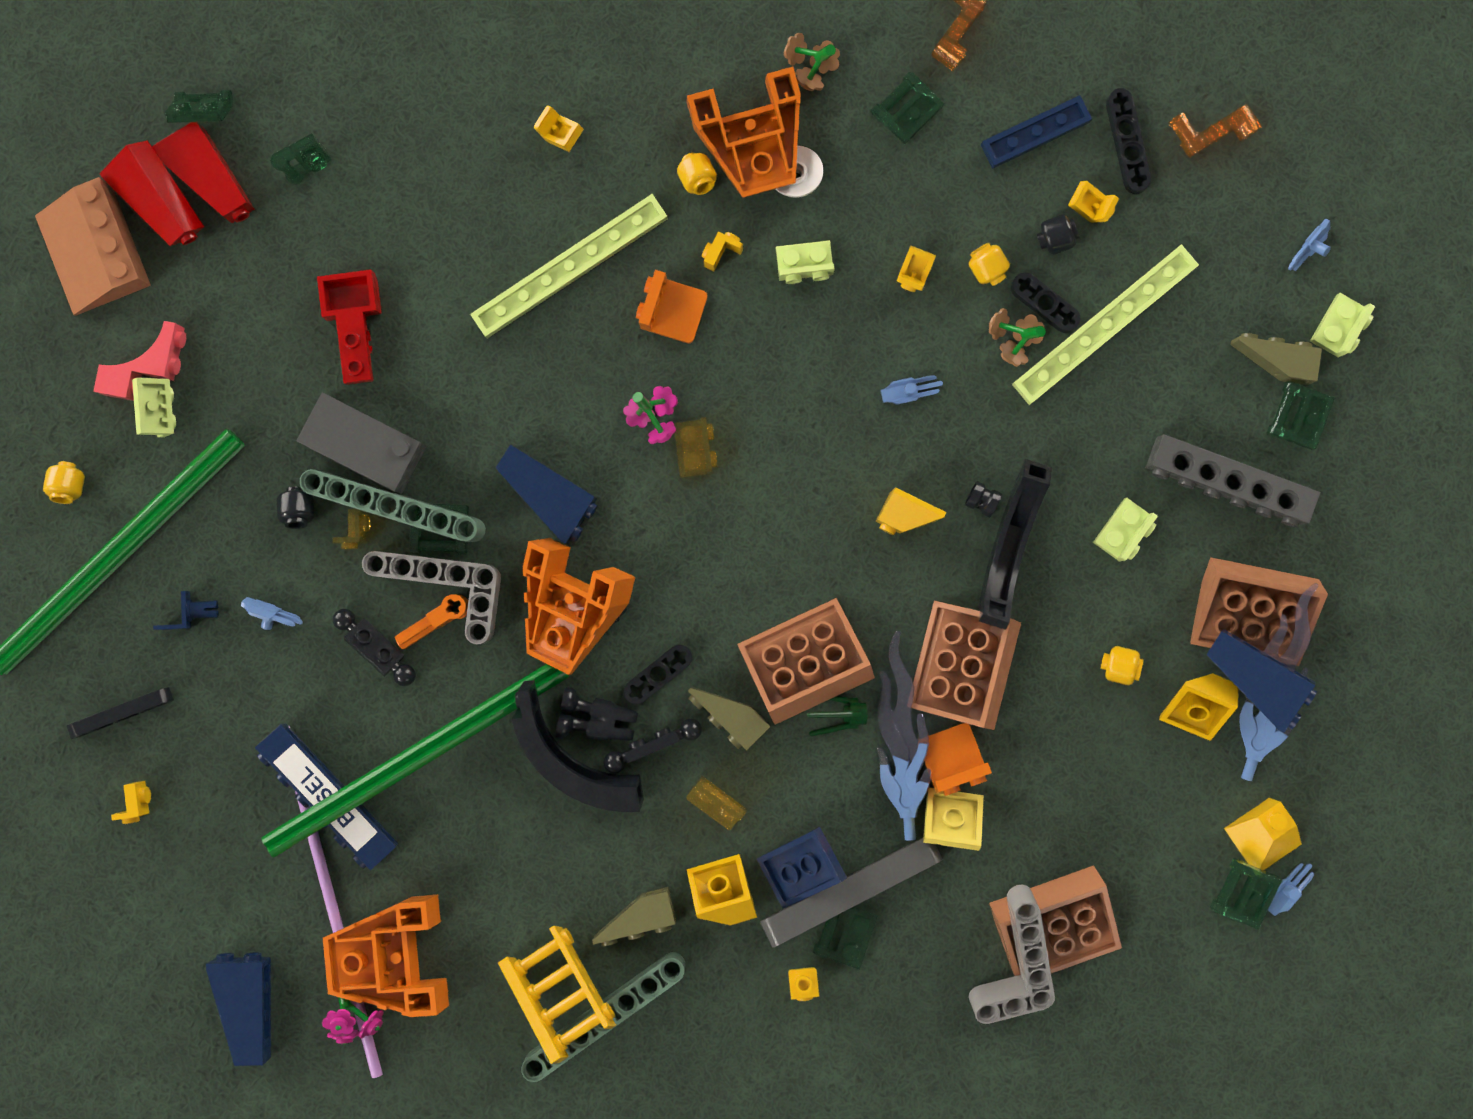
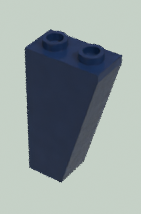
(550, 496)
(1263, 679)
(244, 1004)

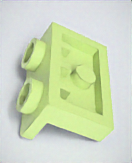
(804, 261)
(1342, 325)
(153, 406)
(1125, 530)

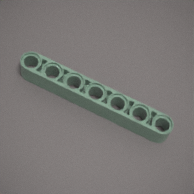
(380, 501)
(634, 988)

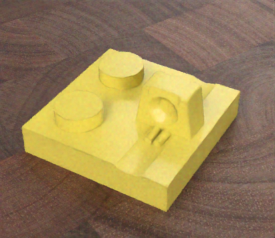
(954, 819)

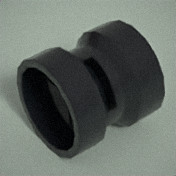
(983, 499)

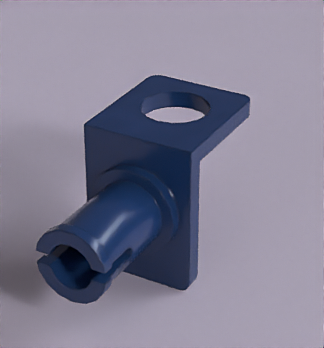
(191, 610)

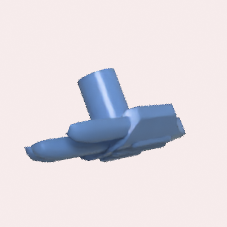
(1312, 244)
(907, 390)
(269, 613)
(1288, 892)

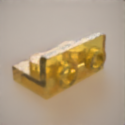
(694, 448)
(716, 803)

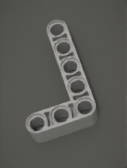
(445, 576)
(1034, 986)

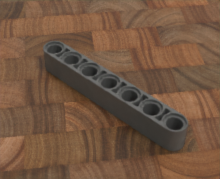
(850, 892)

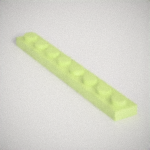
(569, 266)
(1105, 324)

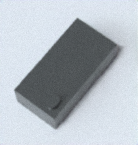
(361, 443)

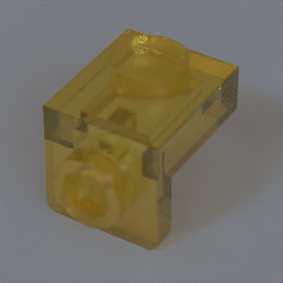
(357, 527)

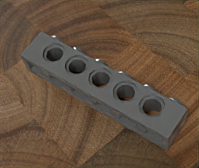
(1300, 499)

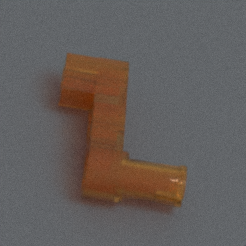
(948, 50)
(1240, 121)

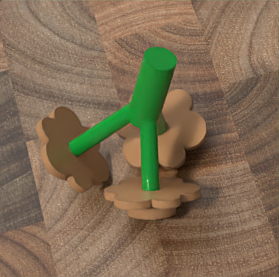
(822, 58)
(1025, 331)

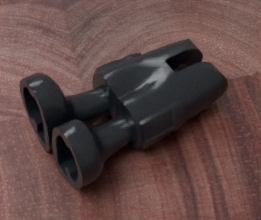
(602, 719)

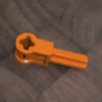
(434, 620)

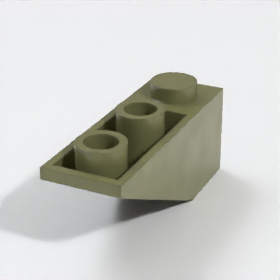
(1284, 361)
(736, 717)
(646, 913)

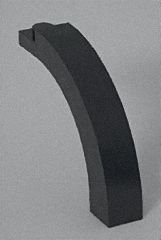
(1010, 543)
(563, 771)

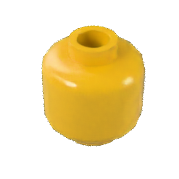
(697, 173)
(989, 264)
(63, 482)
(1122, 665)

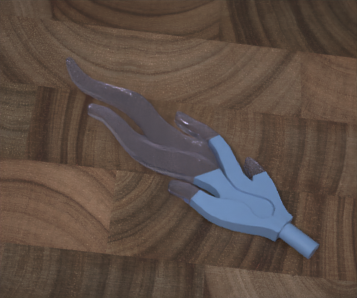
(1257, 731)
(906, 749)

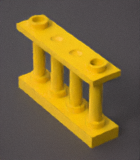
(529, 995)

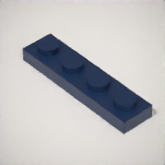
(1036, 131)

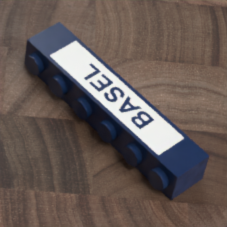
(314, 782)

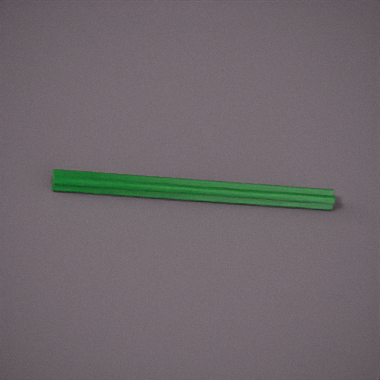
(118, 549)
(405, 763)

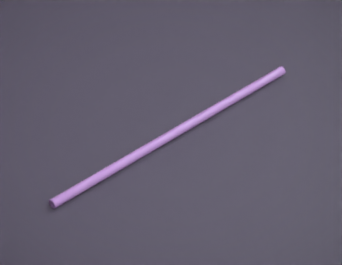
(336, 924)

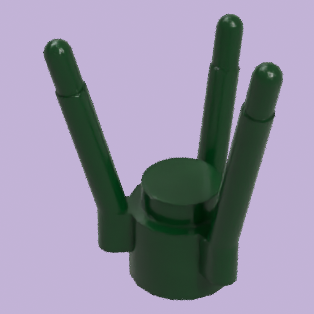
(853, 713)

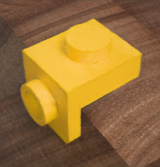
(557, 129)
(1092, 203)
(715, 250)
(915, 269)
(137, 799)
(803, 983)

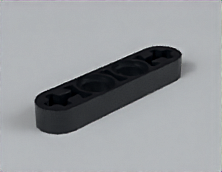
(1132, 140)
(120, 713)

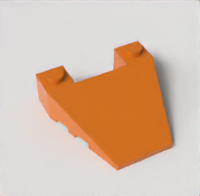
(756, 145)
(564, 611)
(379, 960)

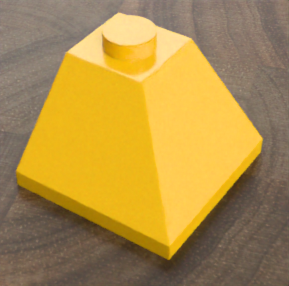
(905, 512)
(1202, 705)
(1265, 834)
(722, 891)

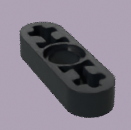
(1066, 308)
(646, 692)

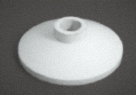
(811, 172)

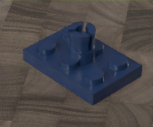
(801, 868)

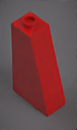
(201, 166)
(151, 191)

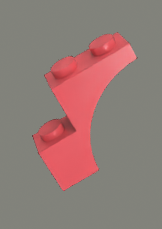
(158, 361)

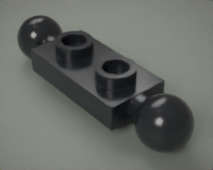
(374, 647)
(615, 761)

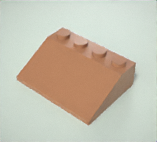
(91, 246)
(1250, 604)
(806, 661)
(963, 666)
(1074, 920)

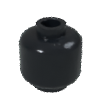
(1058, 234)
(295, 508)

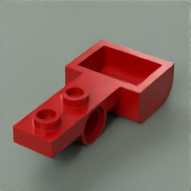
(348, 301)

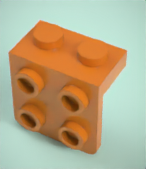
(671, 308)
(955, 759)

